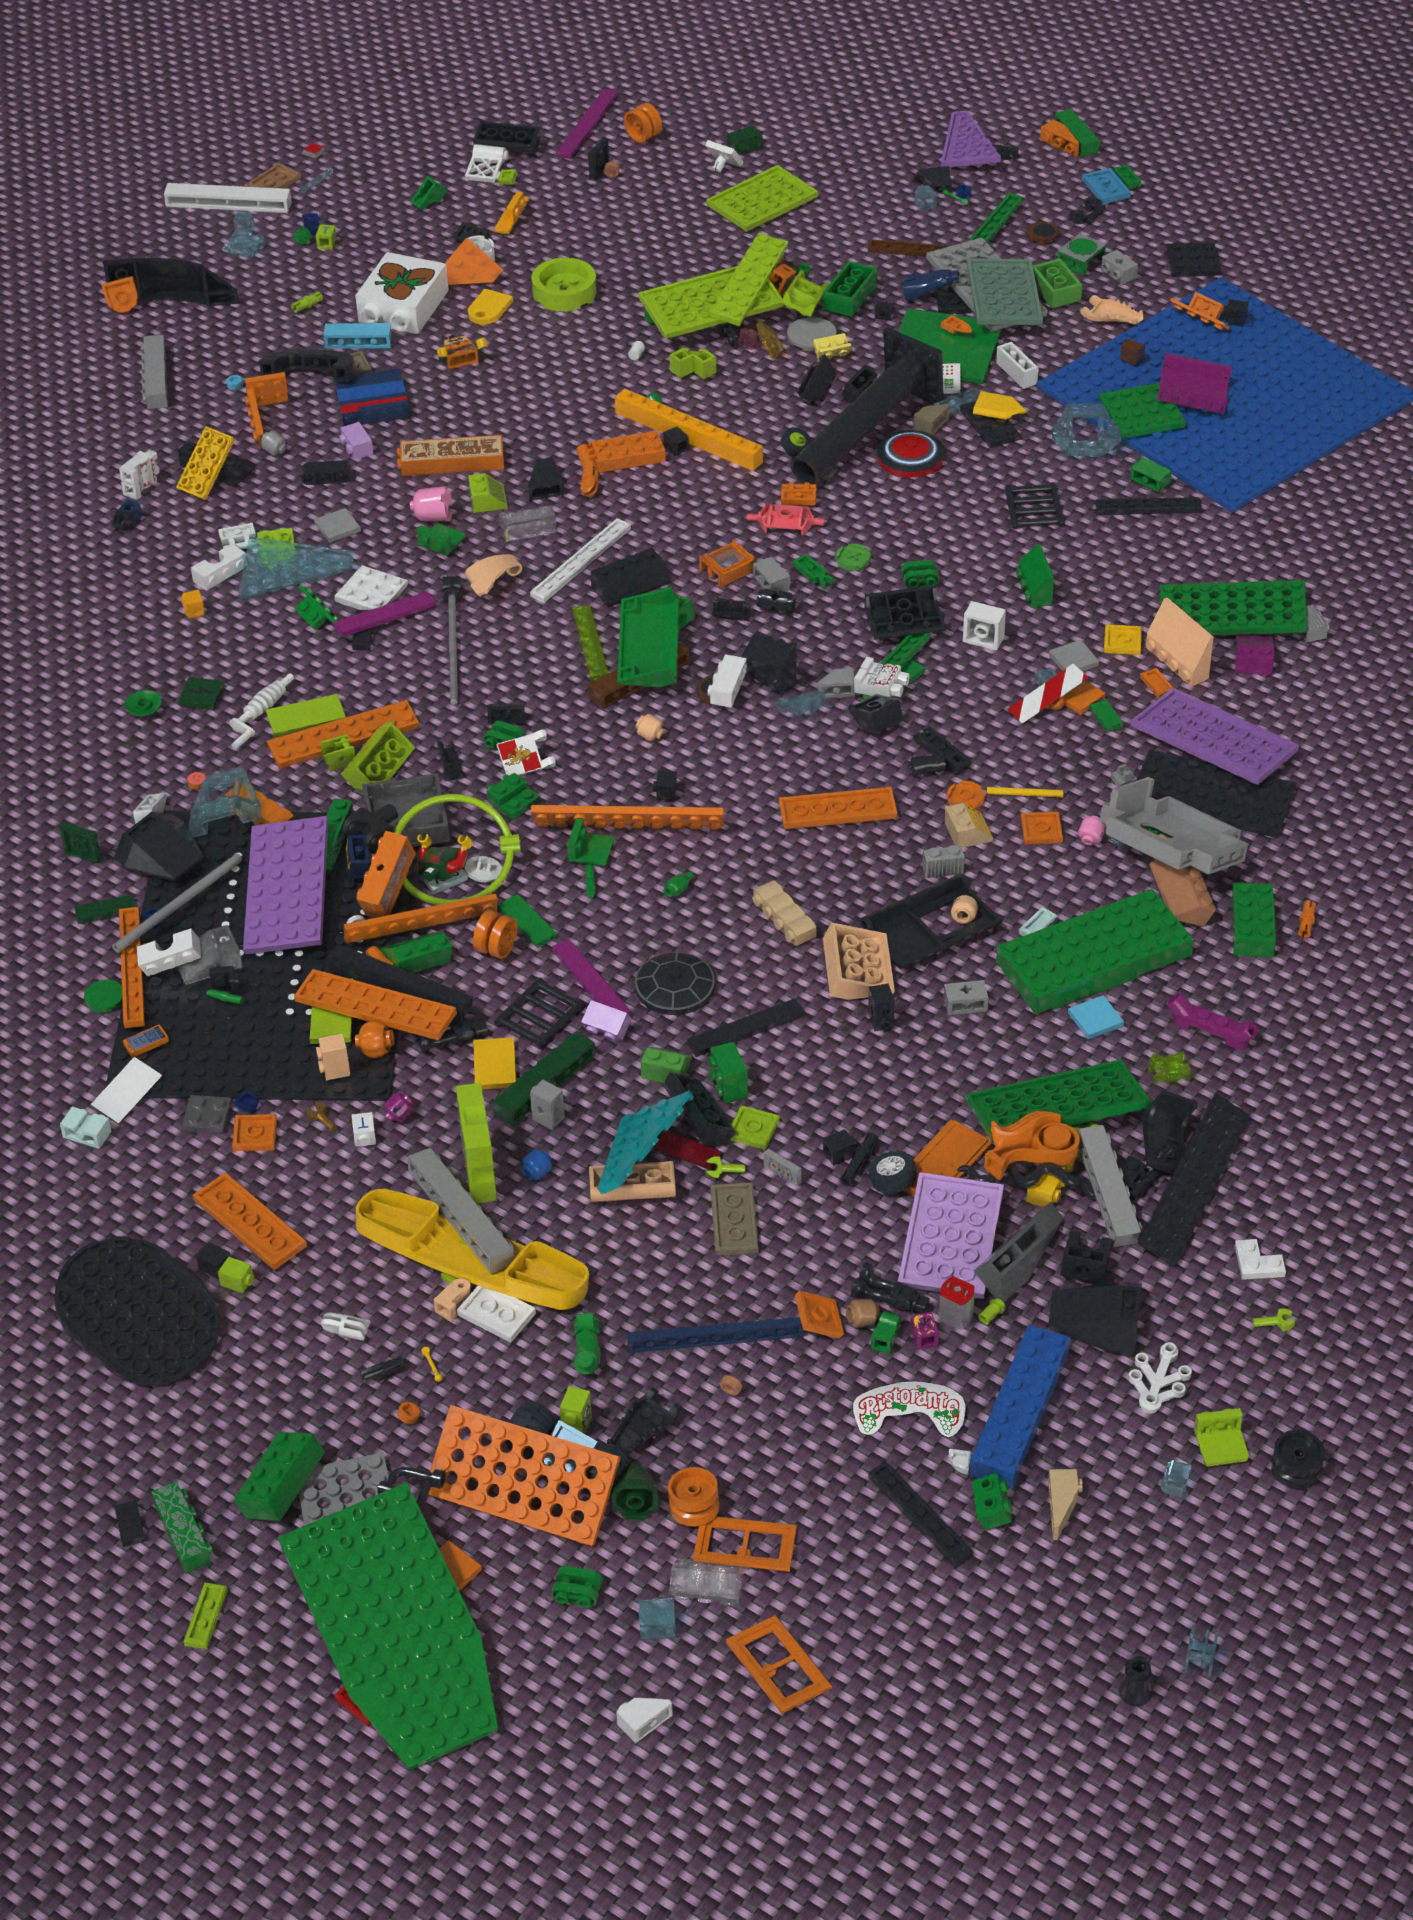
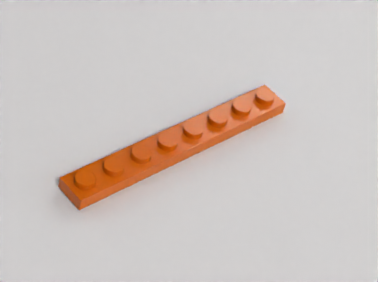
(419, 918)
(131, 973)

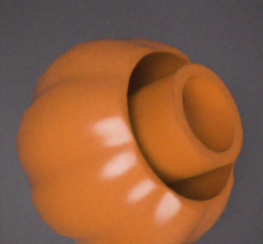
(374, 1039)

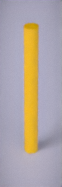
(1024, 792)

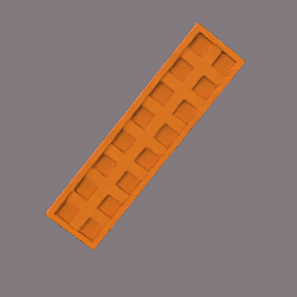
(306, 744)
(375, 1004)

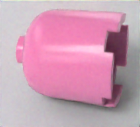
(432, 504)

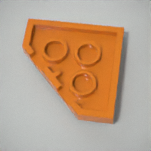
(471, 266)

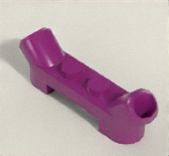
(1188, 1014)

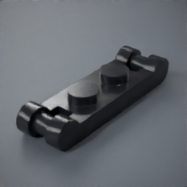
(939, 745)

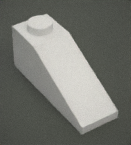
(151, 803)

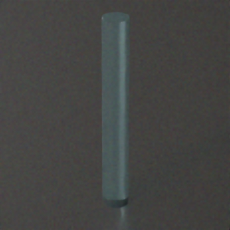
(315, 181)

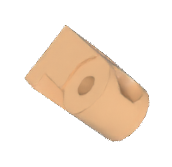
(451, 1298)

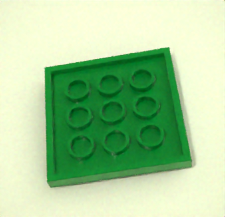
(1139, 411)

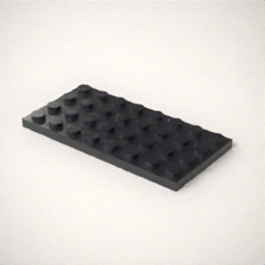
(1220, 792)

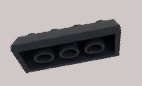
(232, 471)
(629, 577)

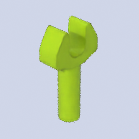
(721, 1167)
(1284, 1325)

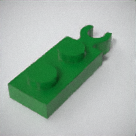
(812, 570)

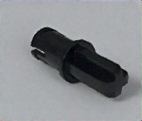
(382, 1369)

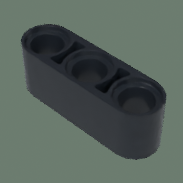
(326, 472)

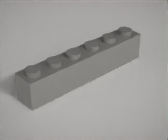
(154, 372)
(1108, 1186)

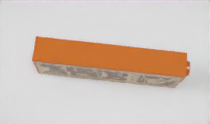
(450, 455)

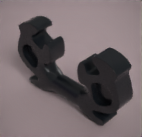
(1090, 204)

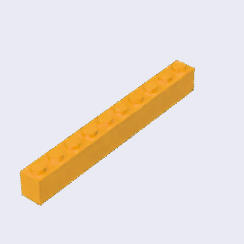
(701, 434)

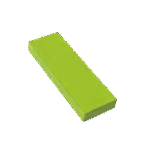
(205, 1616)

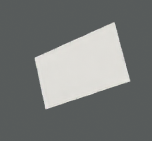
(126, 1089)

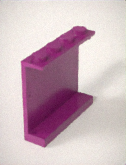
(1194, 383)

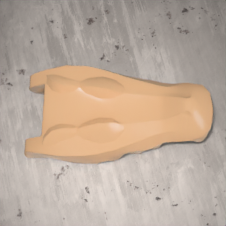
(1111, 310)

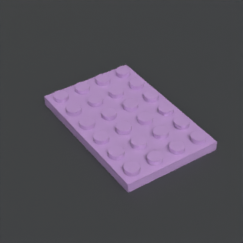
(950, 1231)

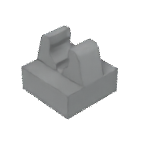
(1123, 776)

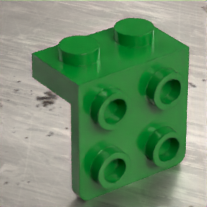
(439, 538)

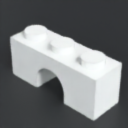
(210, 574)
(183, 950)

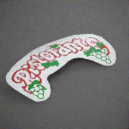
(937, 1401)

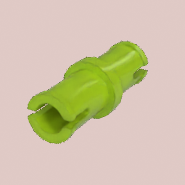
(307, 302)

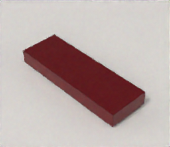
(687, 1149)

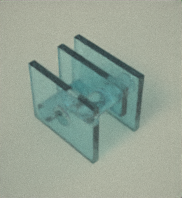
(658, 1614)
(1205, 1648)

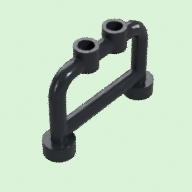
(434, 1479)

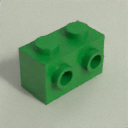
(992, 1501)

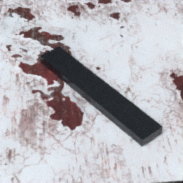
(1147, 506)
(746, 1027)
(920, 1514)

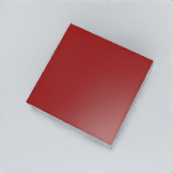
(313, 150)

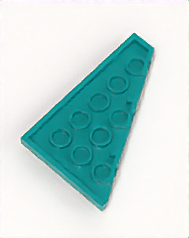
(636, 1137)

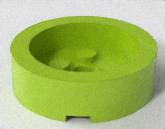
(560, 273)

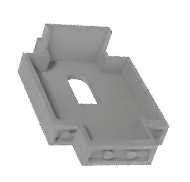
(1196, 837)

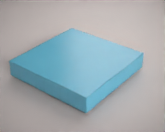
(1095, 1017)

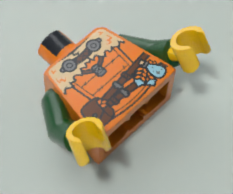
(460, 351)

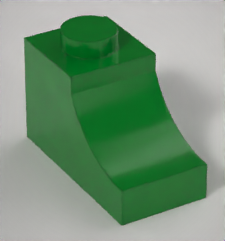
(429, 192)

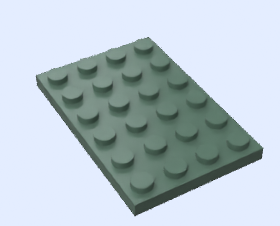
(1004, 292)

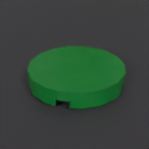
(103, 996)

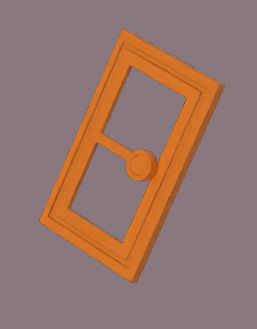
(743, 1555)
(764, 1674)

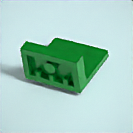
(588, 847)

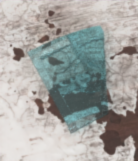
(801, 703)

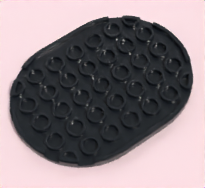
(137, 1311)

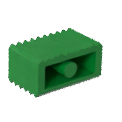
(1150, 474)

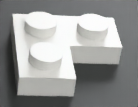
(1256, 1266)

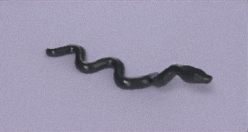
(1029, 1181)

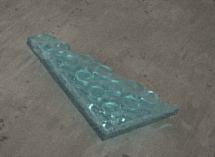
(282, 564)

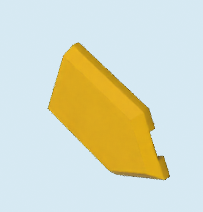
(997, 406)

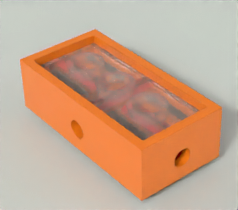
(385, 875)

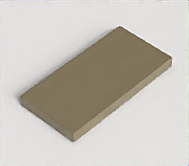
(734, 1219)

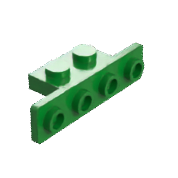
(312, 610)

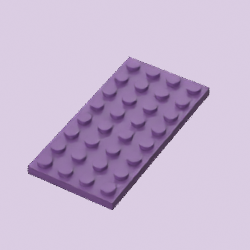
(1215, 735)
(286, 885)

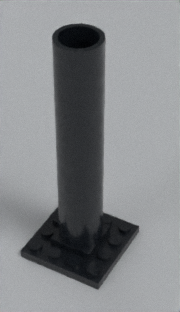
(908, 369)

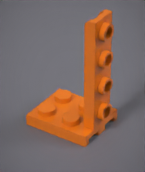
(263, 391)

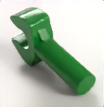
(804, 267)

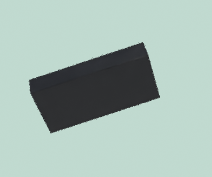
(129, 1523)

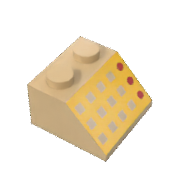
(966, 825)

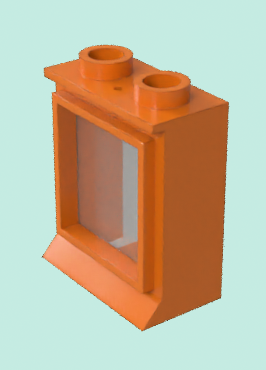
(728, 563)

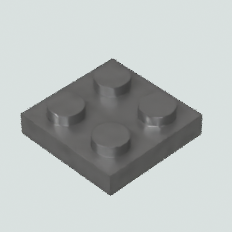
(206, 1114)

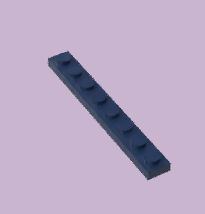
(714, 1334)

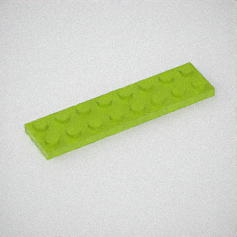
(748, 279)

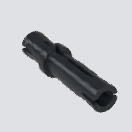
(862, 1153)

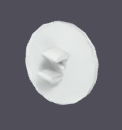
(483, 869)

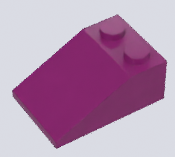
(1254, 654)

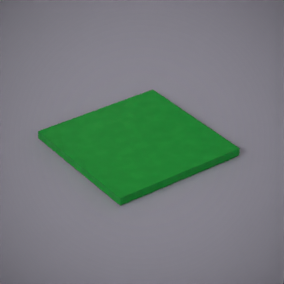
(971, 350)

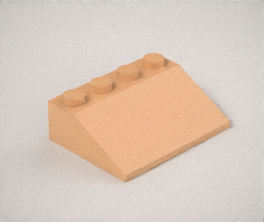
(1180, 643)
(856, 961)

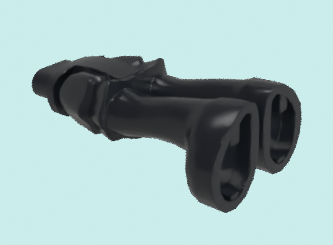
(457, 1033)
(901, 1296)

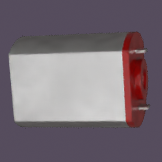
(956, 1302)

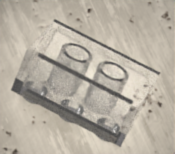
(528, 523)
(706, 1581)

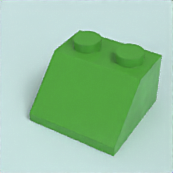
(660, 1062)

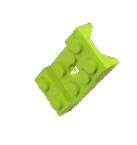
(803, 295)

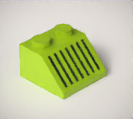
(486, 493)

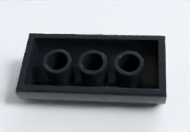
(511, 136)
(702, 1111)

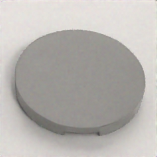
(806, 329)

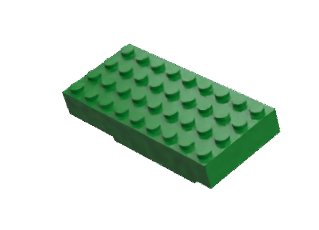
(1094, 951)

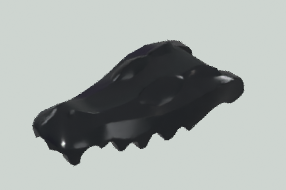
(643, 1421)

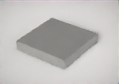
(337, 525)
(1074, 653)

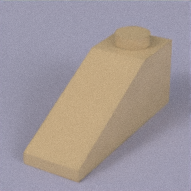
(1063, 1496)

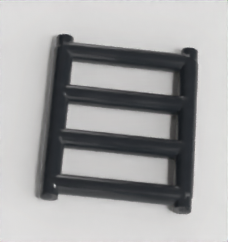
(1054, 497)
(528, 996)

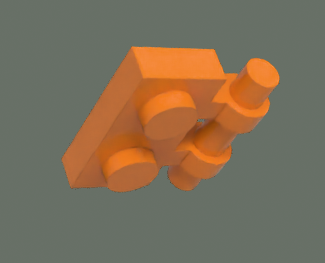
(798, 494)

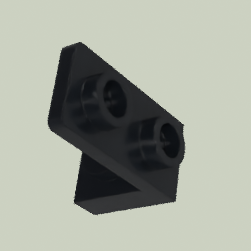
(730, 331)

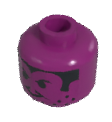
(399, 1107)

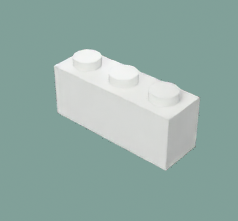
(1017, 365)
(727, 680)

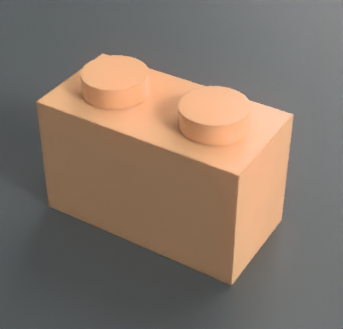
(333, 1056)

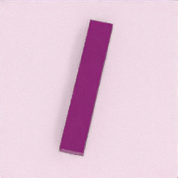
(384, 614)
(587, 976)

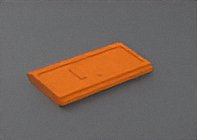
(949, 1150)

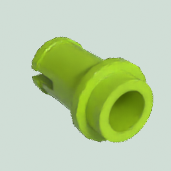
(991, 1311)

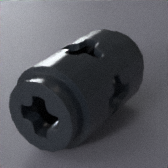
(771, 601)

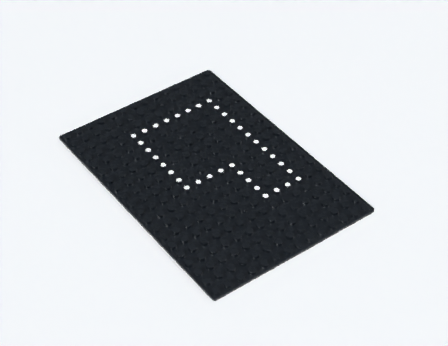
(265, 1040)

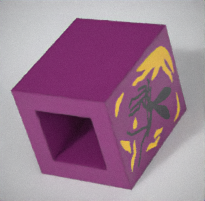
(924, 1330)

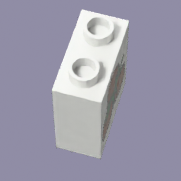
(402, 292)

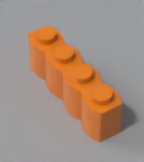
(270, 810)

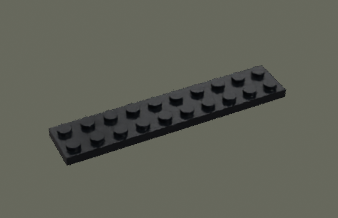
(1193, 1180)

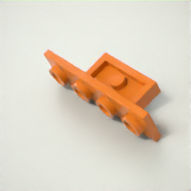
(1205, 308)

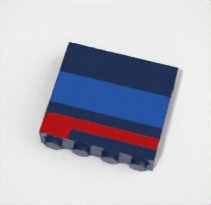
(373, 397)

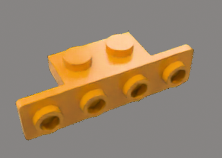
(511, 213)

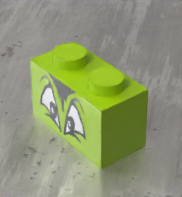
(576, 1409)

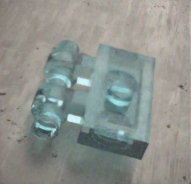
(247, 241)

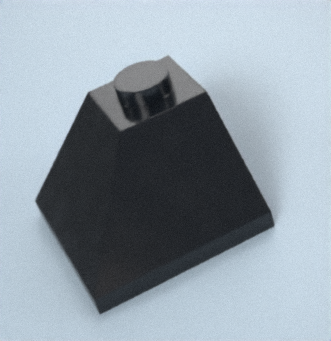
(936, 177)

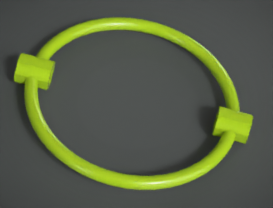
(508, 843)

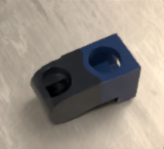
(126, 516)

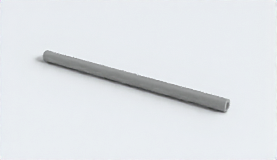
(176, 903)

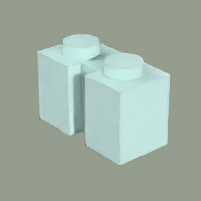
(84, 1128)

